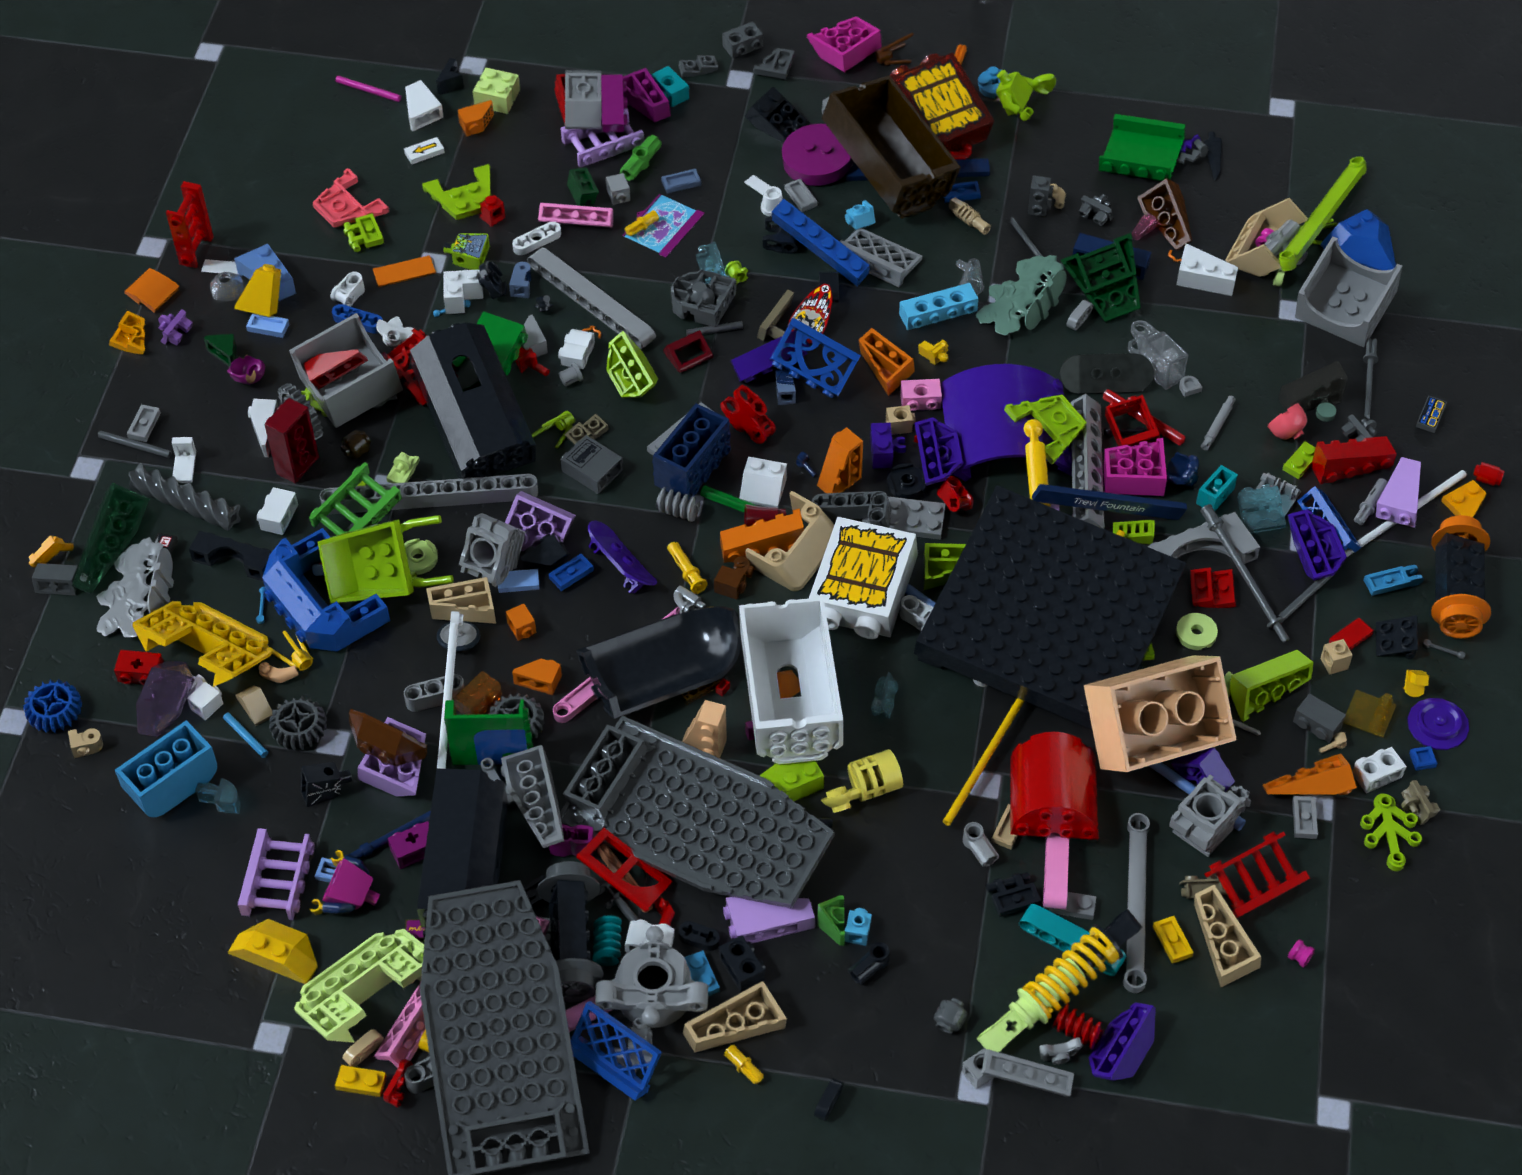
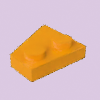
(1465, 499)

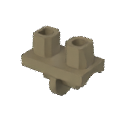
(1417, 801)

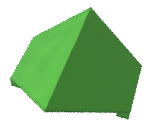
(831, 918)

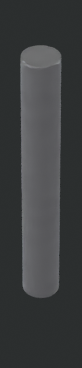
(719, 328)

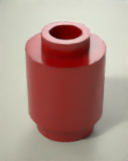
(1488, 474)

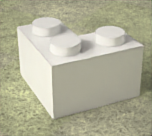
(460, 287)

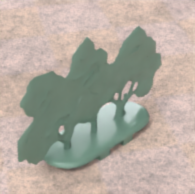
(1015, 296)

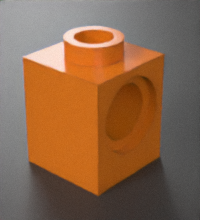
(521, 622)

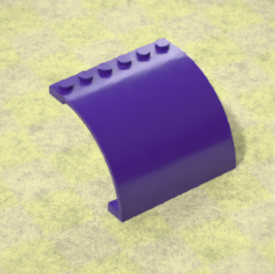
(975, 409)

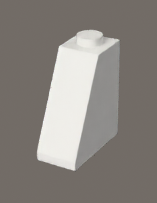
(422, 106)

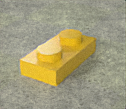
(1173, 939)
(360, 1081)

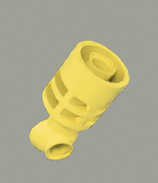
(869, 779)

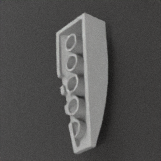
(534, 792)

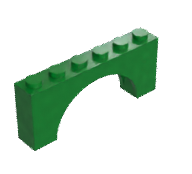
(506, 339)

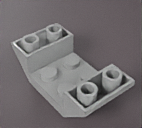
(582, 99)

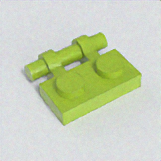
(369, 232)

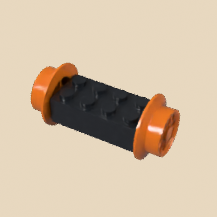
(1460, 577)

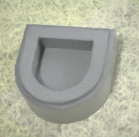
(1189, 385)

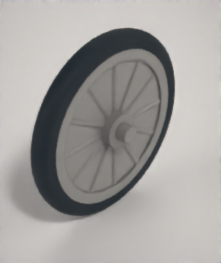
(467, 636)

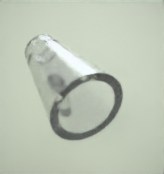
(972, 274)

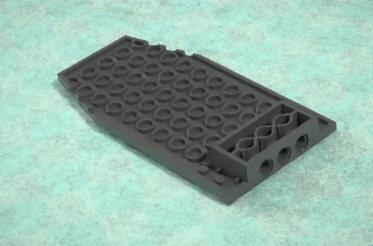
(696, 816)
(497, 1034)

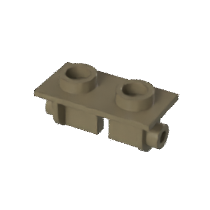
(1194, 885)

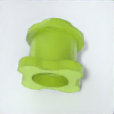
(735, 271)

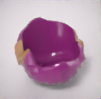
(246, 370)

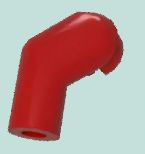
(964, 153)
(665, 911)

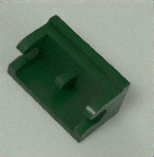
(582, 186)

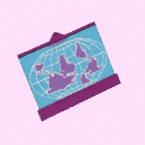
(672, 226)

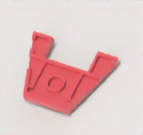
(339, 206)

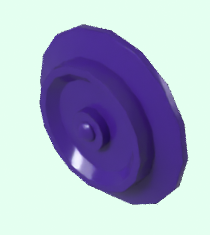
(1438, 723)

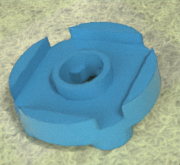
(985, 82)

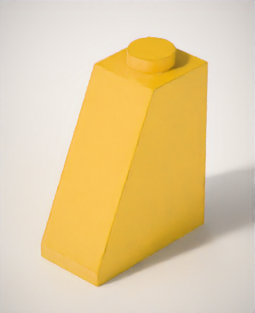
(261, 292)

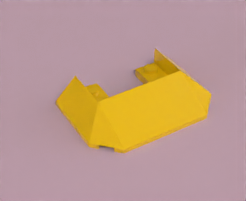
(225, 642)

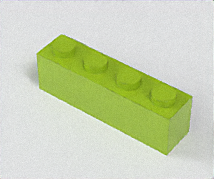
(1268, 682)

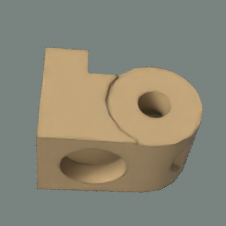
(85, 743)

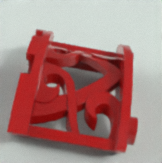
(403, 351)

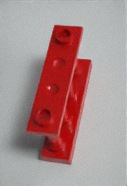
(198, 219)
(1275, 887)

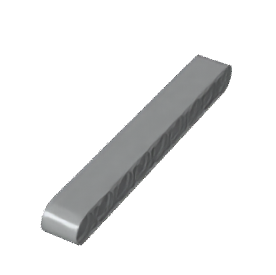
(590, 297)

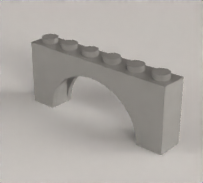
(1203, 539)

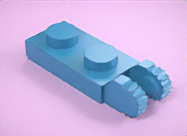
(1392, 579)

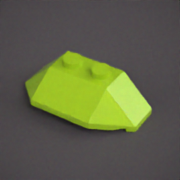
(629, 367)

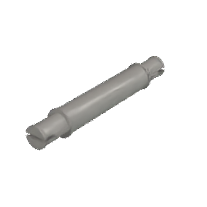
(1218, 423)

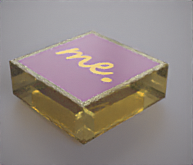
(414, 928)

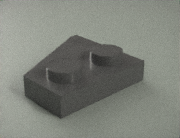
(776, 64)

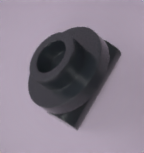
(543, 303)

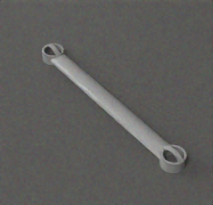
(1137, 901)

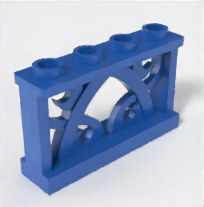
(841, 355)

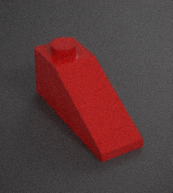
(331, 366)

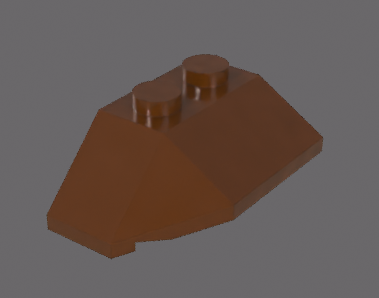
(384, 740)

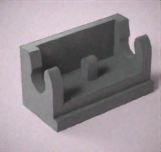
(54, 579)

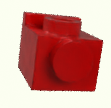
(492, 205)

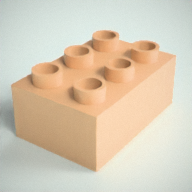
(1160, 713)

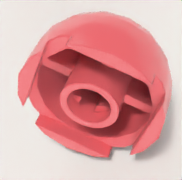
(1289, 423)

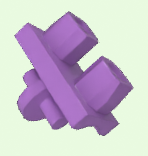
(171, 326)

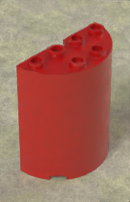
(1053, 787)

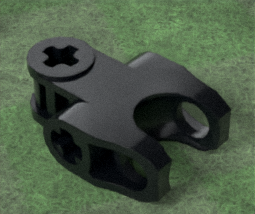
(784, 241)

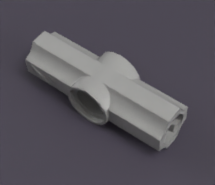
(1280, 239)

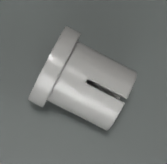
(571, 375)

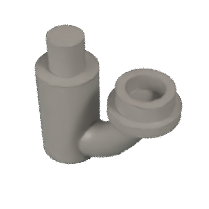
(687, 600)

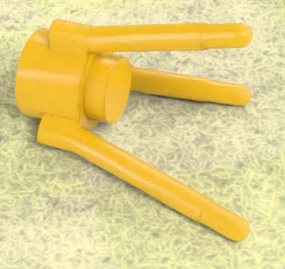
(300, 658)

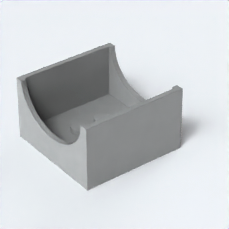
(1346, 295)
(357, 389)

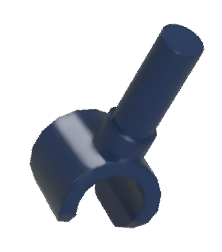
(802, 460)

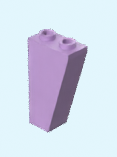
(1400, 497)
(766, 921)

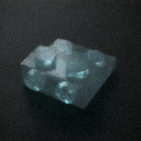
(1261, 508)

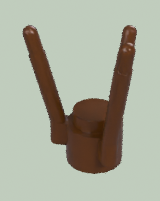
(885, 53)

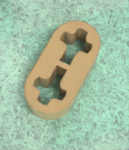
(363, 1047)

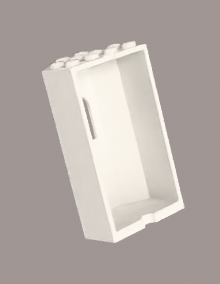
(798, 638)

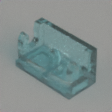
(710, 260)

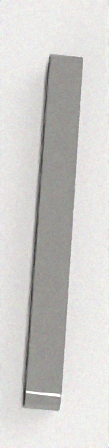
(445, 492)

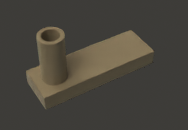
(768, 326)

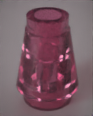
(1144, 226)

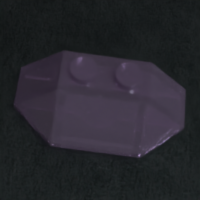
(163, 697)

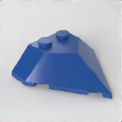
(1365, 240)

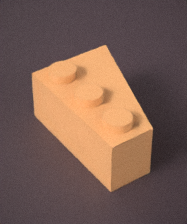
(708, 729)

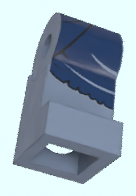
(520, 280)
(785, 386)

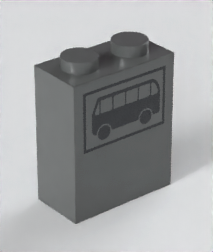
(592, 464)

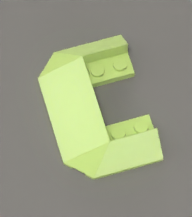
(334, 996)

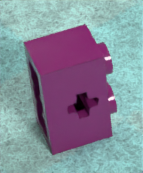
(409, 845)

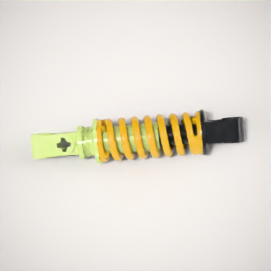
(1039, 997)

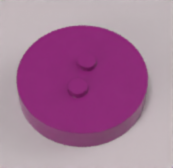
(815, 156)

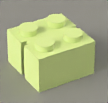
(499, 88)

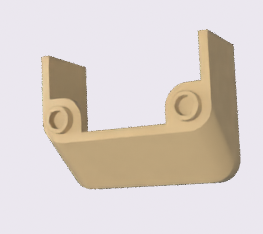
(1260, 260)
(805, 556)

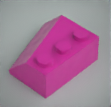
(846, 43)

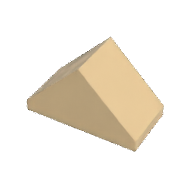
(255, 704)

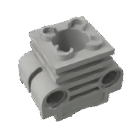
(491, 549)
(1207, 815)

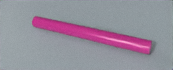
(367, 88)

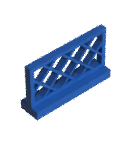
(607, 1064)

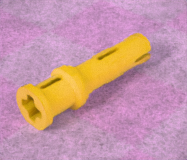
(690, 573)

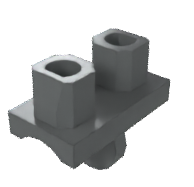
(1098, 206)
(1355, 427)

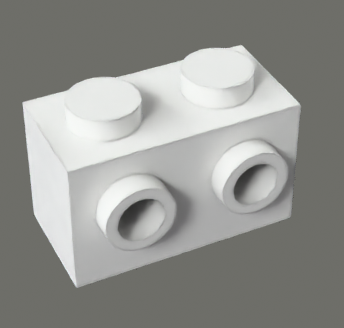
(277, 511)

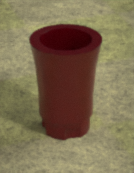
(755, 513)

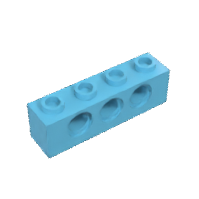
(938, 306)

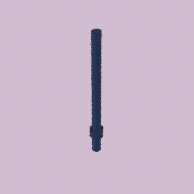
(367, 848)

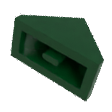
(222, 347)

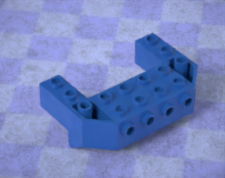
(305, 610)

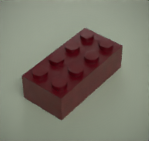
(291, 440)

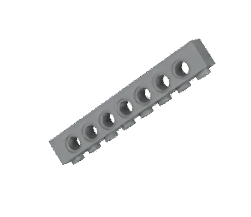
(1087, 457)

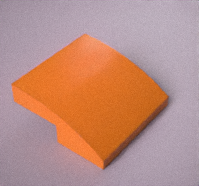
(152, 289)

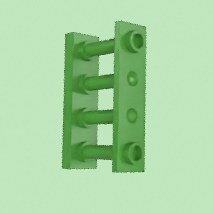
(375, 511)

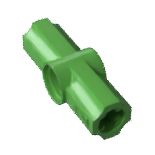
(641, 157)

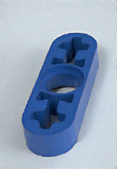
(346, 311)

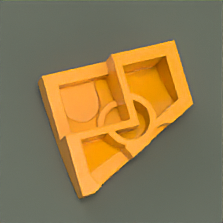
(130, 334)

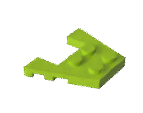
(464, 200)
(1057, 418)

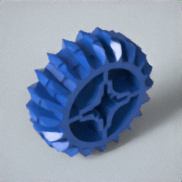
(48, 700)

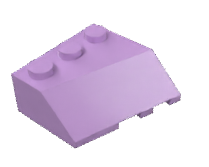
(538, 519)
(395, 780)

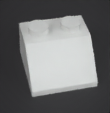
(763, 482)

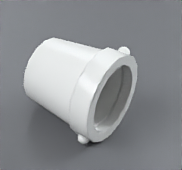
(771, 198)

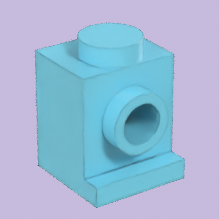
(860, 215)
(858, 926)

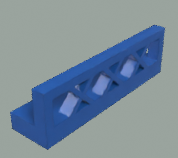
(1331, 514)

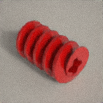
(1078, 1026)

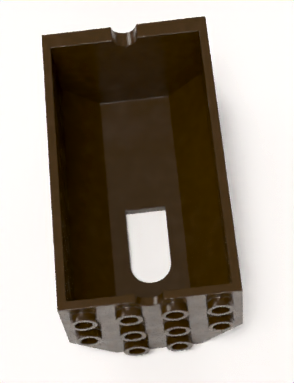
(891, 145)

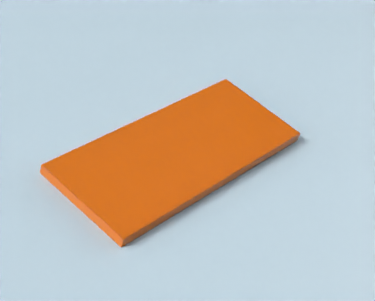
(404, 271)

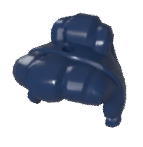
(1183, 470)

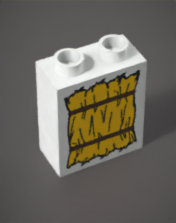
(865, 576)

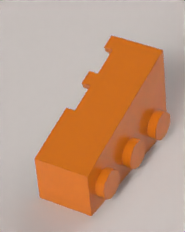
(886, 360)
(842, 463)

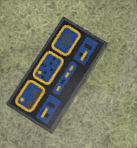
(1431, 414)

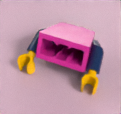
(347, 887)

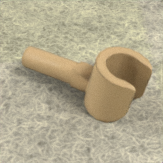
(1340, 742)

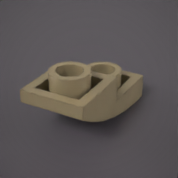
(593, 428)

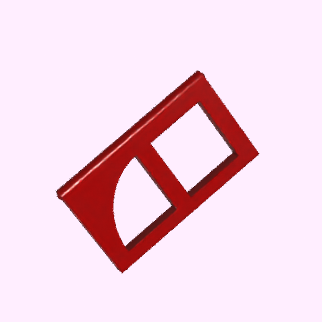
(641, 896)

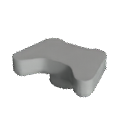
(1061, 1052)

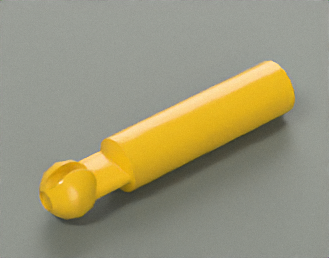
(1035, 457)

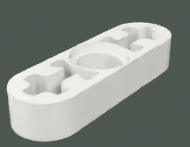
(547, 232)

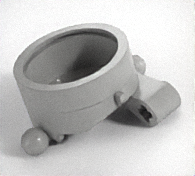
(655, 1006)

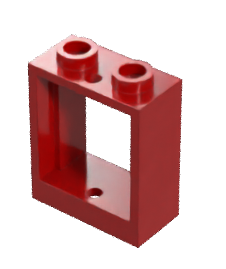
(1131, 404)

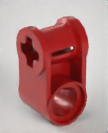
(955, 495)

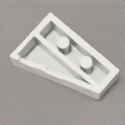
(1206, 272)

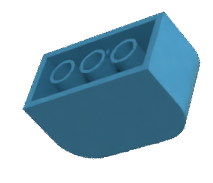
(168, 770)

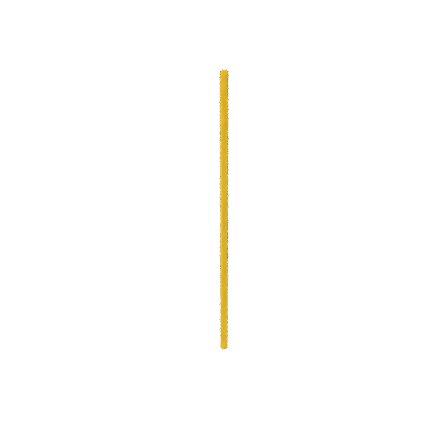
(987, 754)

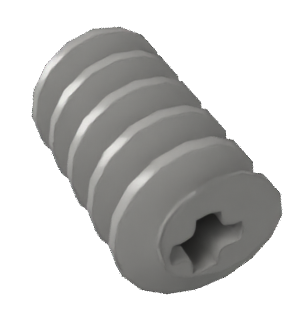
(676, 505)

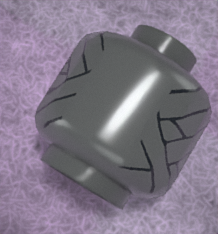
(950, 1015)

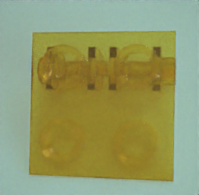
(1370, 712)

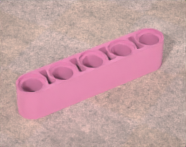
(1056, 872)

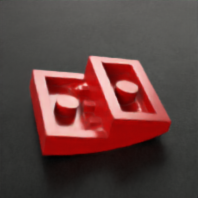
(1213, 588)

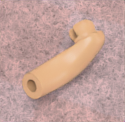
(275, 674)

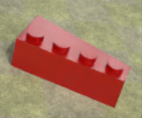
(1352, 458)

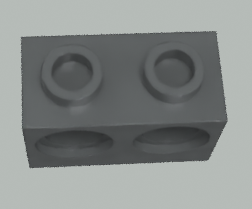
(742, 39)

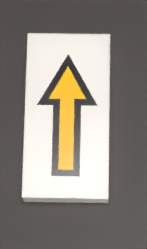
(424, 150)

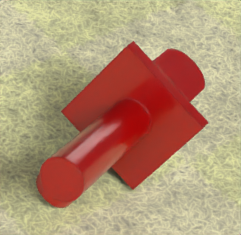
(527, 359)

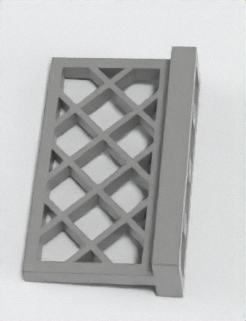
(880, 268)

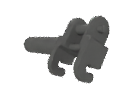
(617, 900)

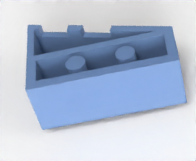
(249, 262)

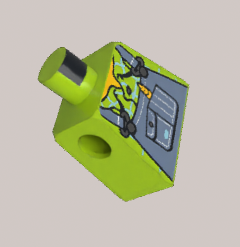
(468, 250)

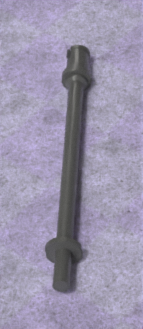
(1215, 524)

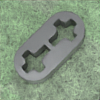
(1079, 315)

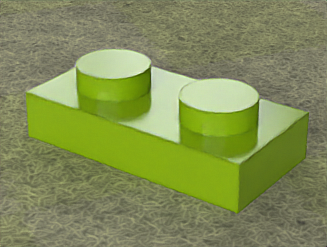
(1300, 460)

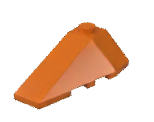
(1328, 777)

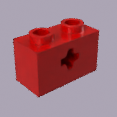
(135, 666)

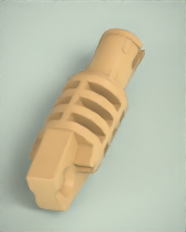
(968, 215)

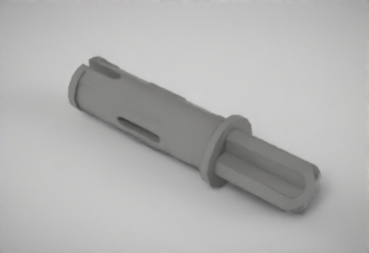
(1368, 506)

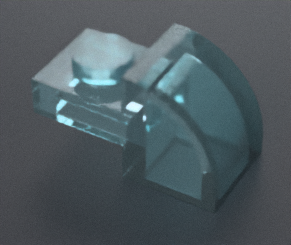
(224, 796)

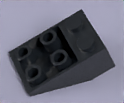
(776, 115)

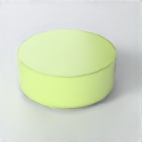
(1279, 277)

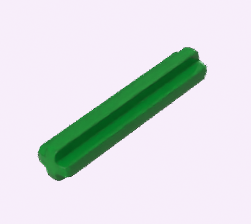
(724, 498)

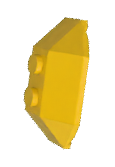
(277, 949)

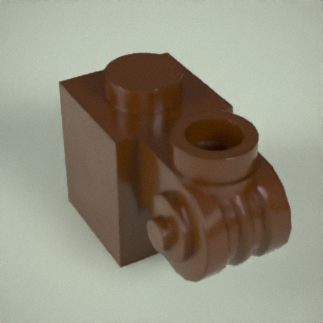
(733, 581)

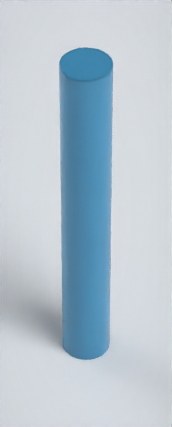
(245, 735)

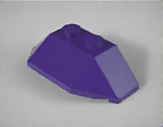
(938, 450)
(1316, 544)
(1124, 1043)

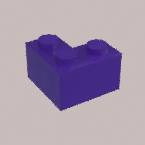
(1201, 765)

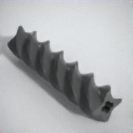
(184, 497)

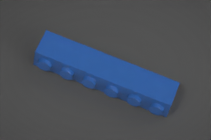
(820, 242)

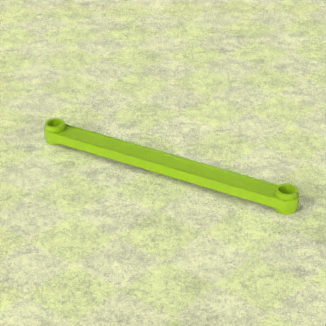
(1322, 214)

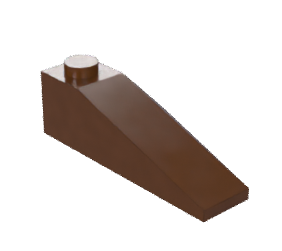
(1169, 209)

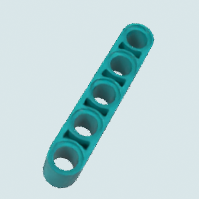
(1058, 932)

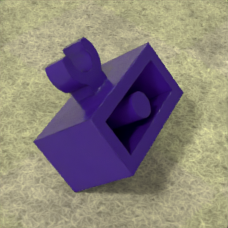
(883, 445)

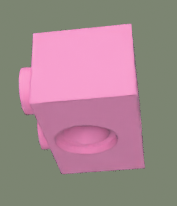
(921, 394)

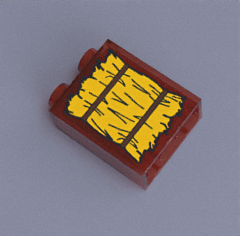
(945, 100)

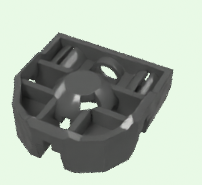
(692, 288)

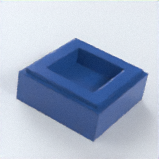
(1423, 758)

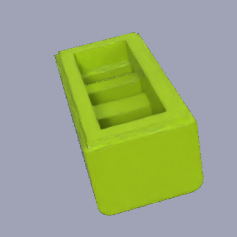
(1145, 529)

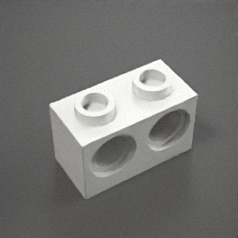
(1380, 773)

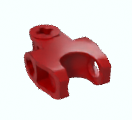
(748, 414)

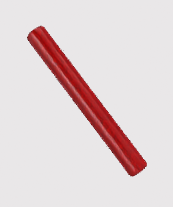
(1163, 429)

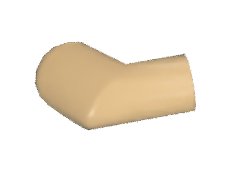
(1058, 194)

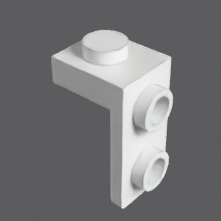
(184, 459)

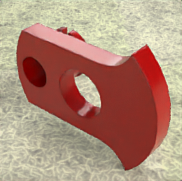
(392, 1094)

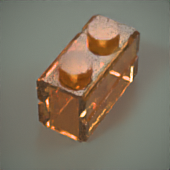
(478, 695)

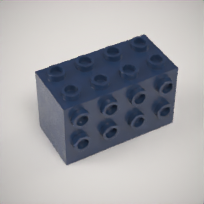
(692, 451)

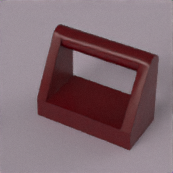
(682, 343)

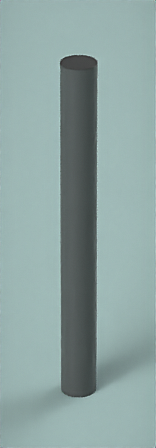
(134, 444)
(1303, 597)

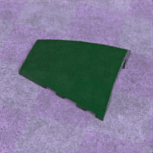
(1108, 277)

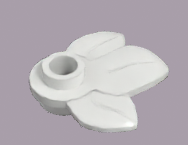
(394, 330)

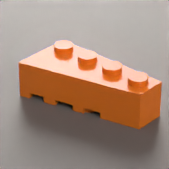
(761, 536)

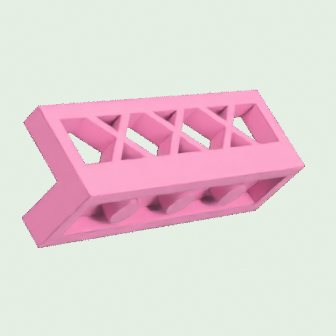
(404, 1042)

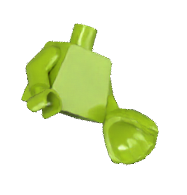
(1016, 90)

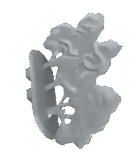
(129, 593)

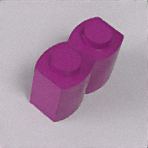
(574, 840)

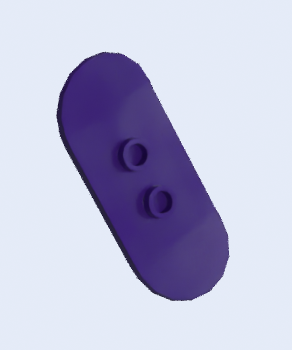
(619, 555)

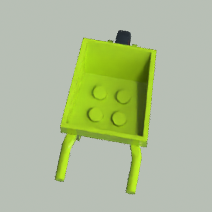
(371, 562)

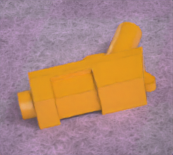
(49, 548)

